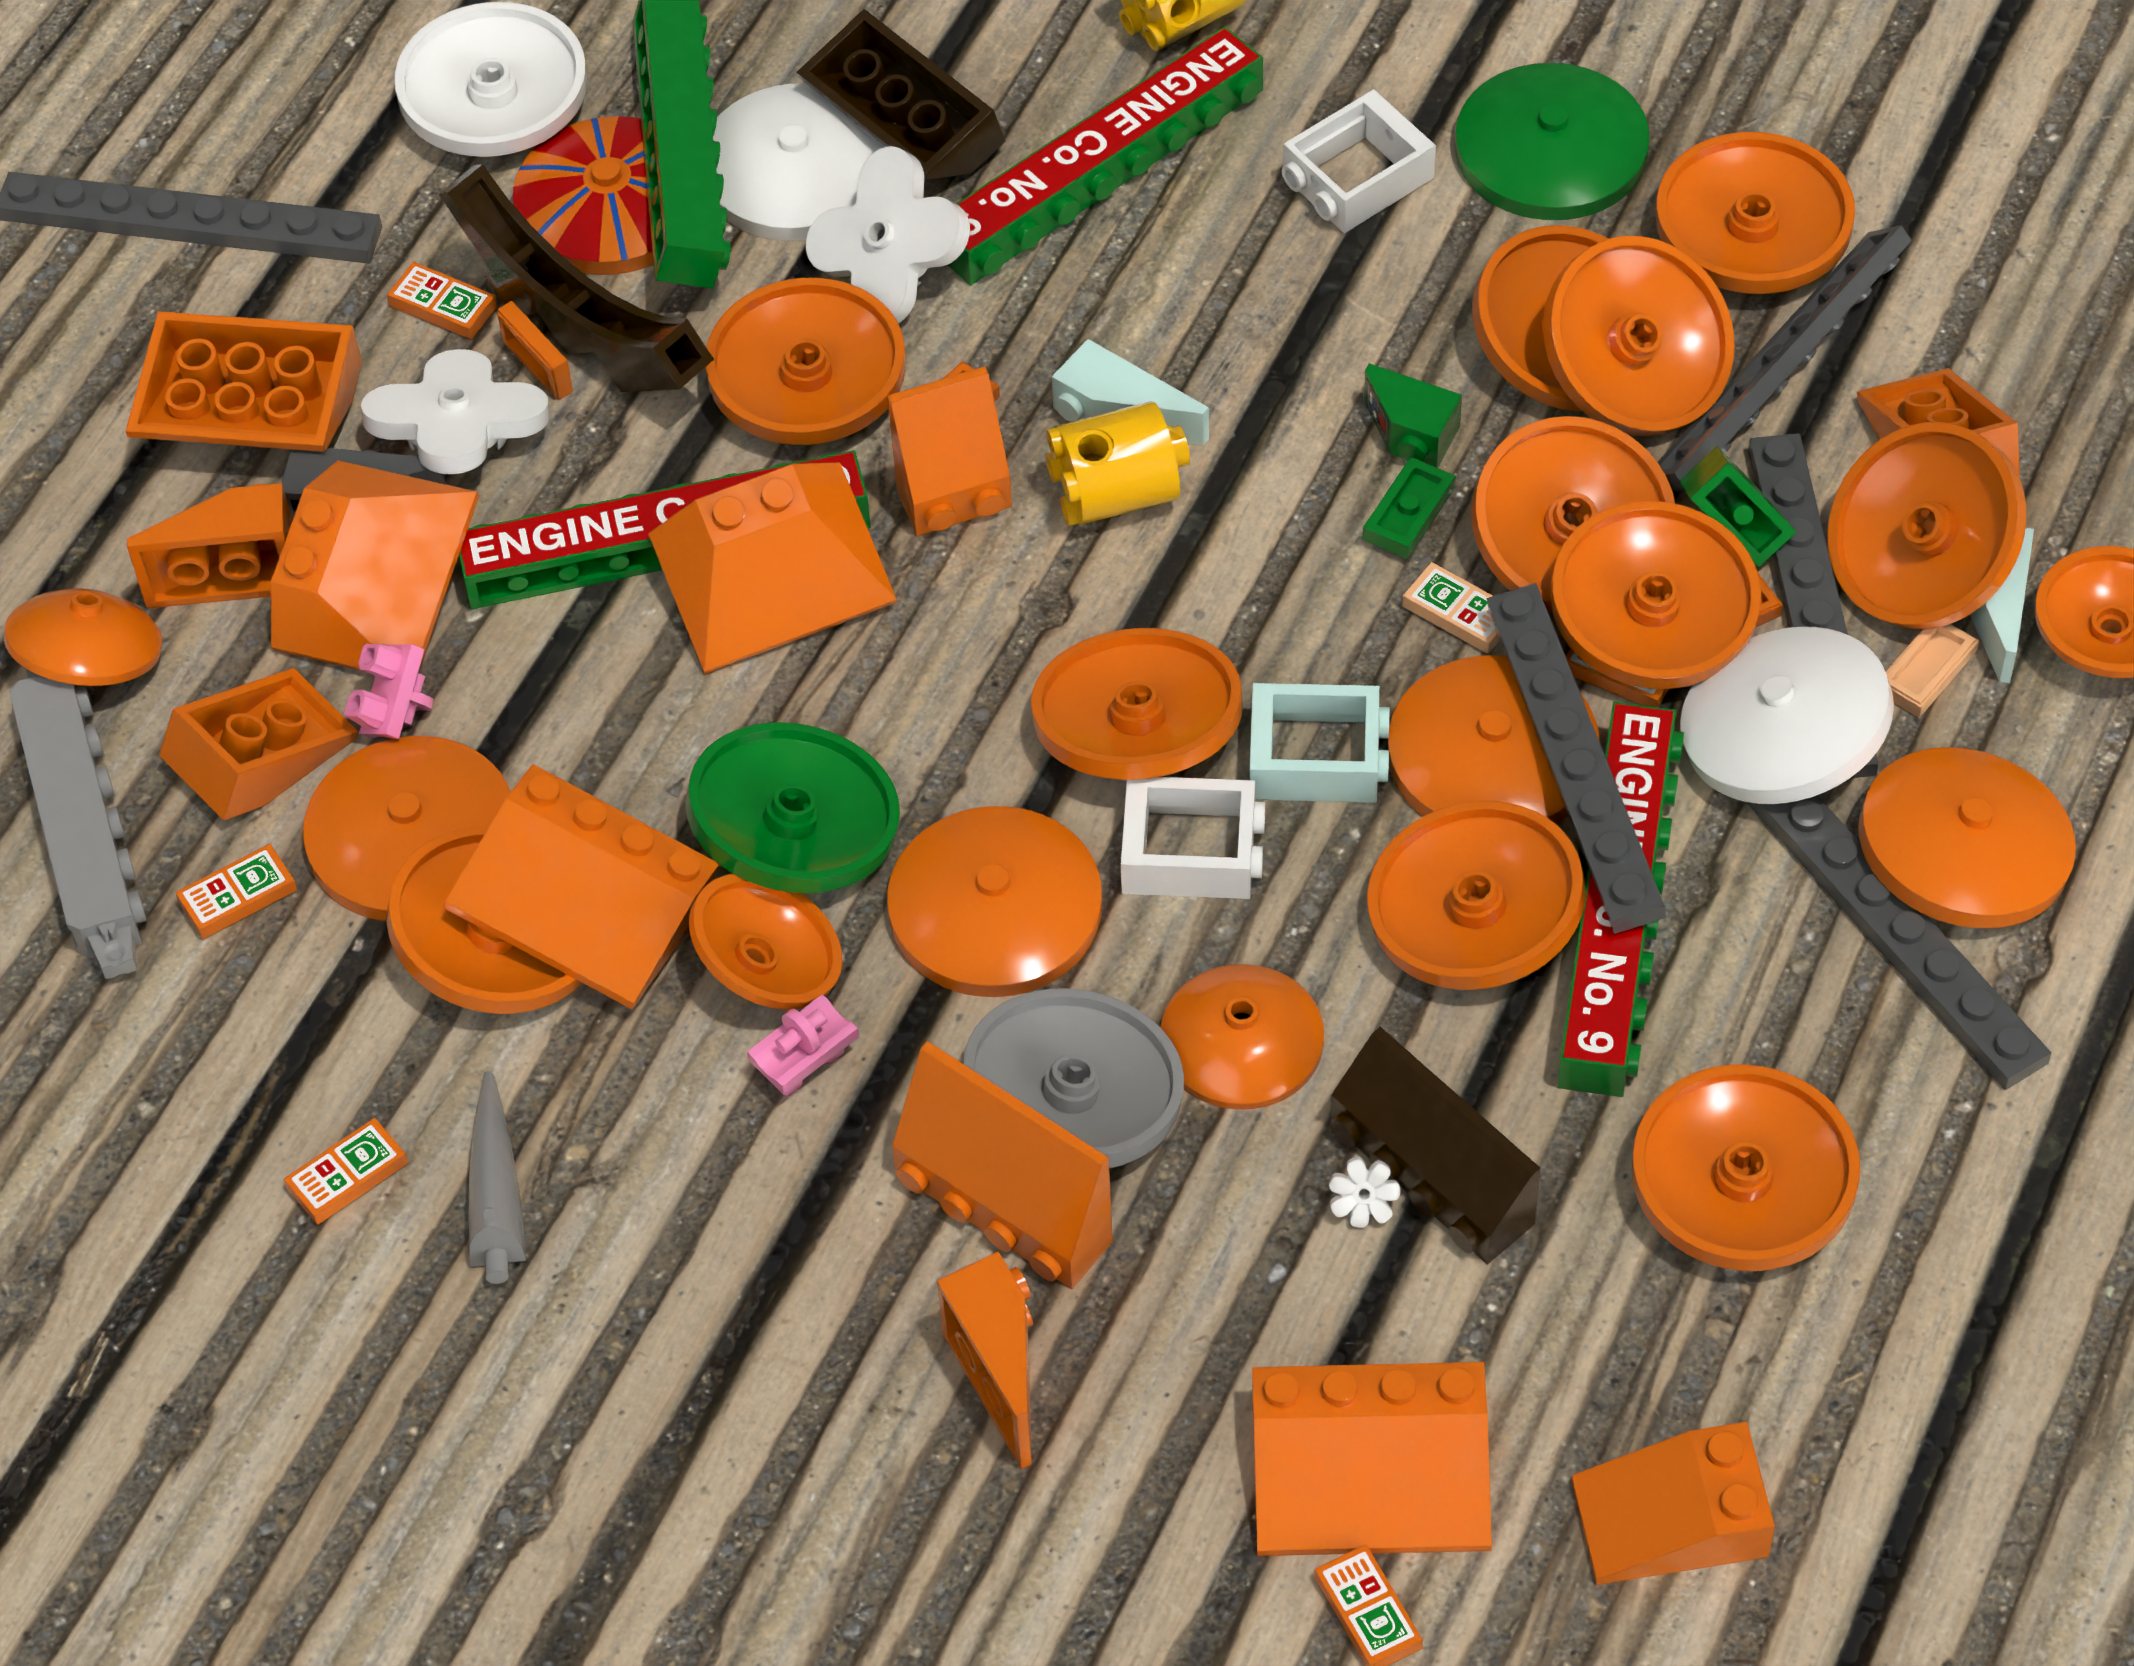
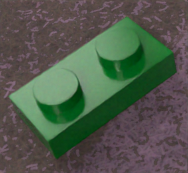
(1409, 507)

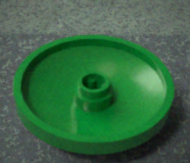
(1552, 141)
(792, 807)

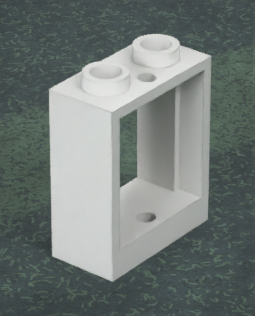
(1388, 131)
(1190, 874)

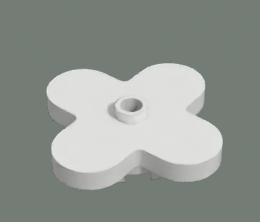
(889, 232)
(455, 412)

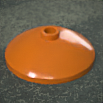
(2085, 599)
(83, 637)
(765, 943)
(1248, 1059)

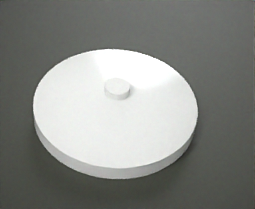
(491, 79)
(788, 160)
(1788, 716)

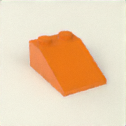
(1939, 398)
(949, 452)
(213, 549)
(253, 741)
(988, 1333)
(1675, 1506)

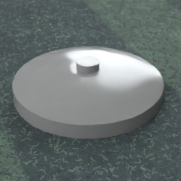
(1084, 1066)

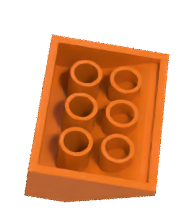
(245, 381)
(581, 886)
(1003, 1168)
(1371, 1458)

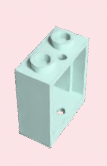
(1317, 778)

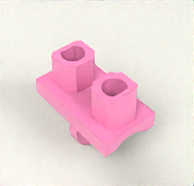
(394, 690)
(802, 1044)

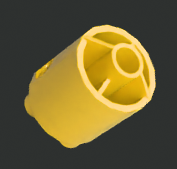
(1170, 20)
(1116, 462)

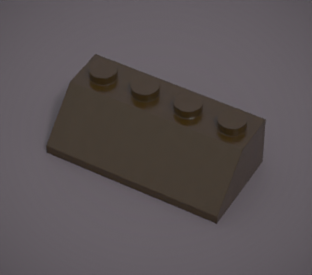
(903, 98)
(1436, 1147)

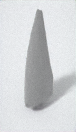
(494, 1190)

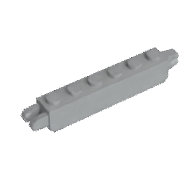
(77, 821)

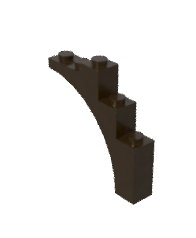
(632, 344)

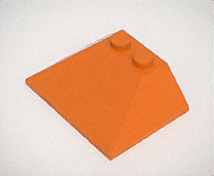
(770, 562)
(366, 563)

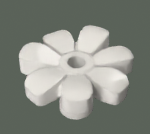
(1363, 1192)

